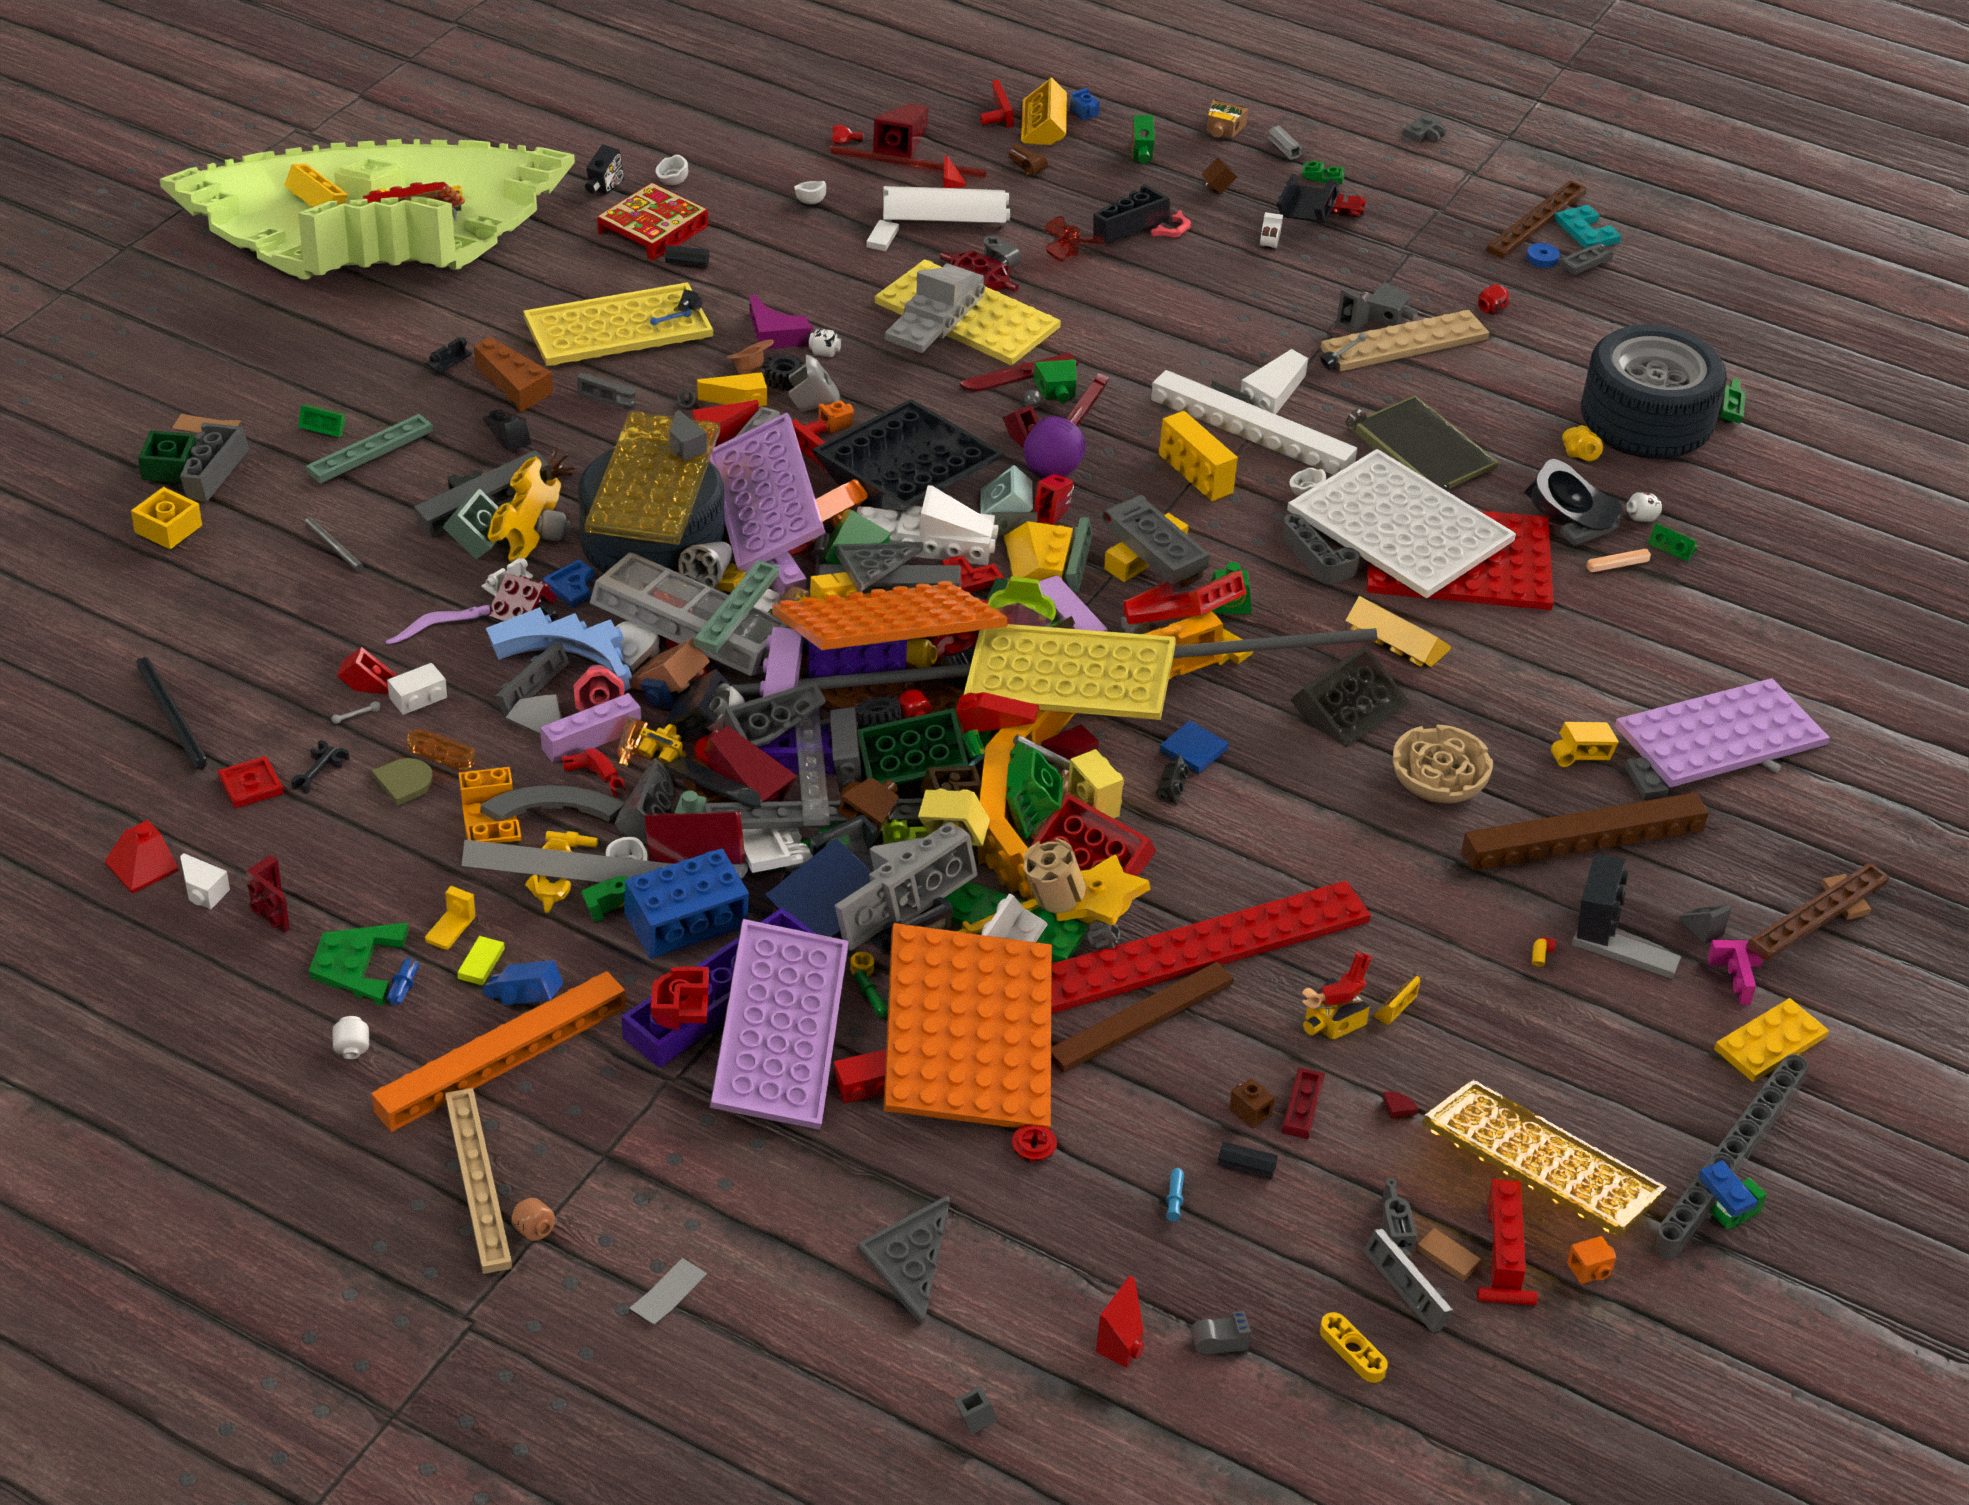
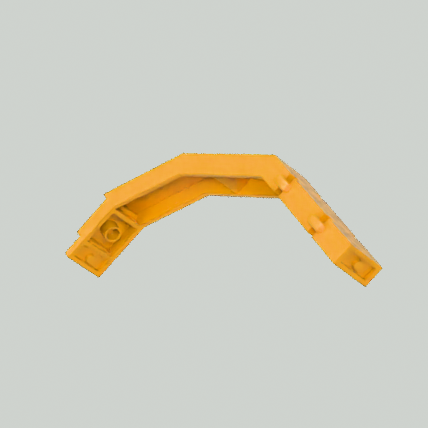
(1002, 846)

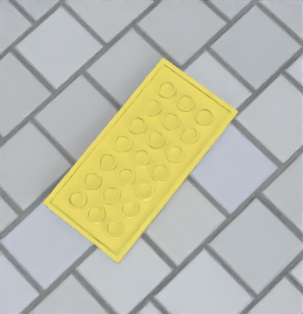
(613, 325)
(993, 325)
(1074, 669)

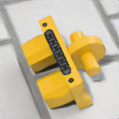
(662, 740)

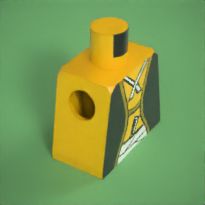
(1336, 1019)

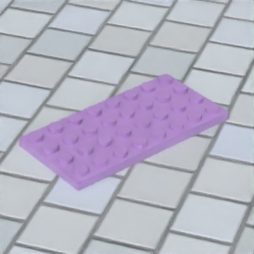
(766, 493)
(1721, 732)
(780, 1025)

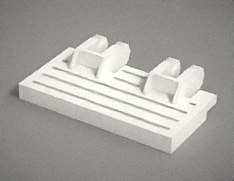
(774, 848)

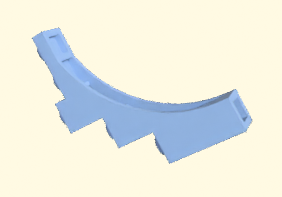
(537, 632)

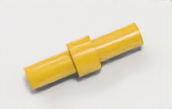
(573, 839)

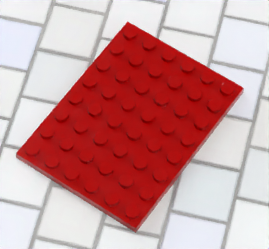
(1511, 577)

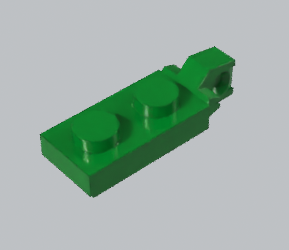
(1733, 402)

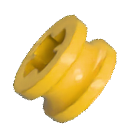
(862, 958)

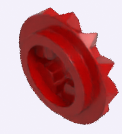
(1025, 1136)

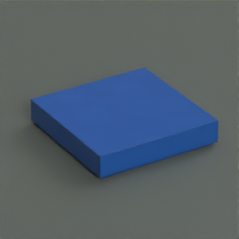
(1195, 745)

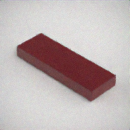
(1303, 1103)

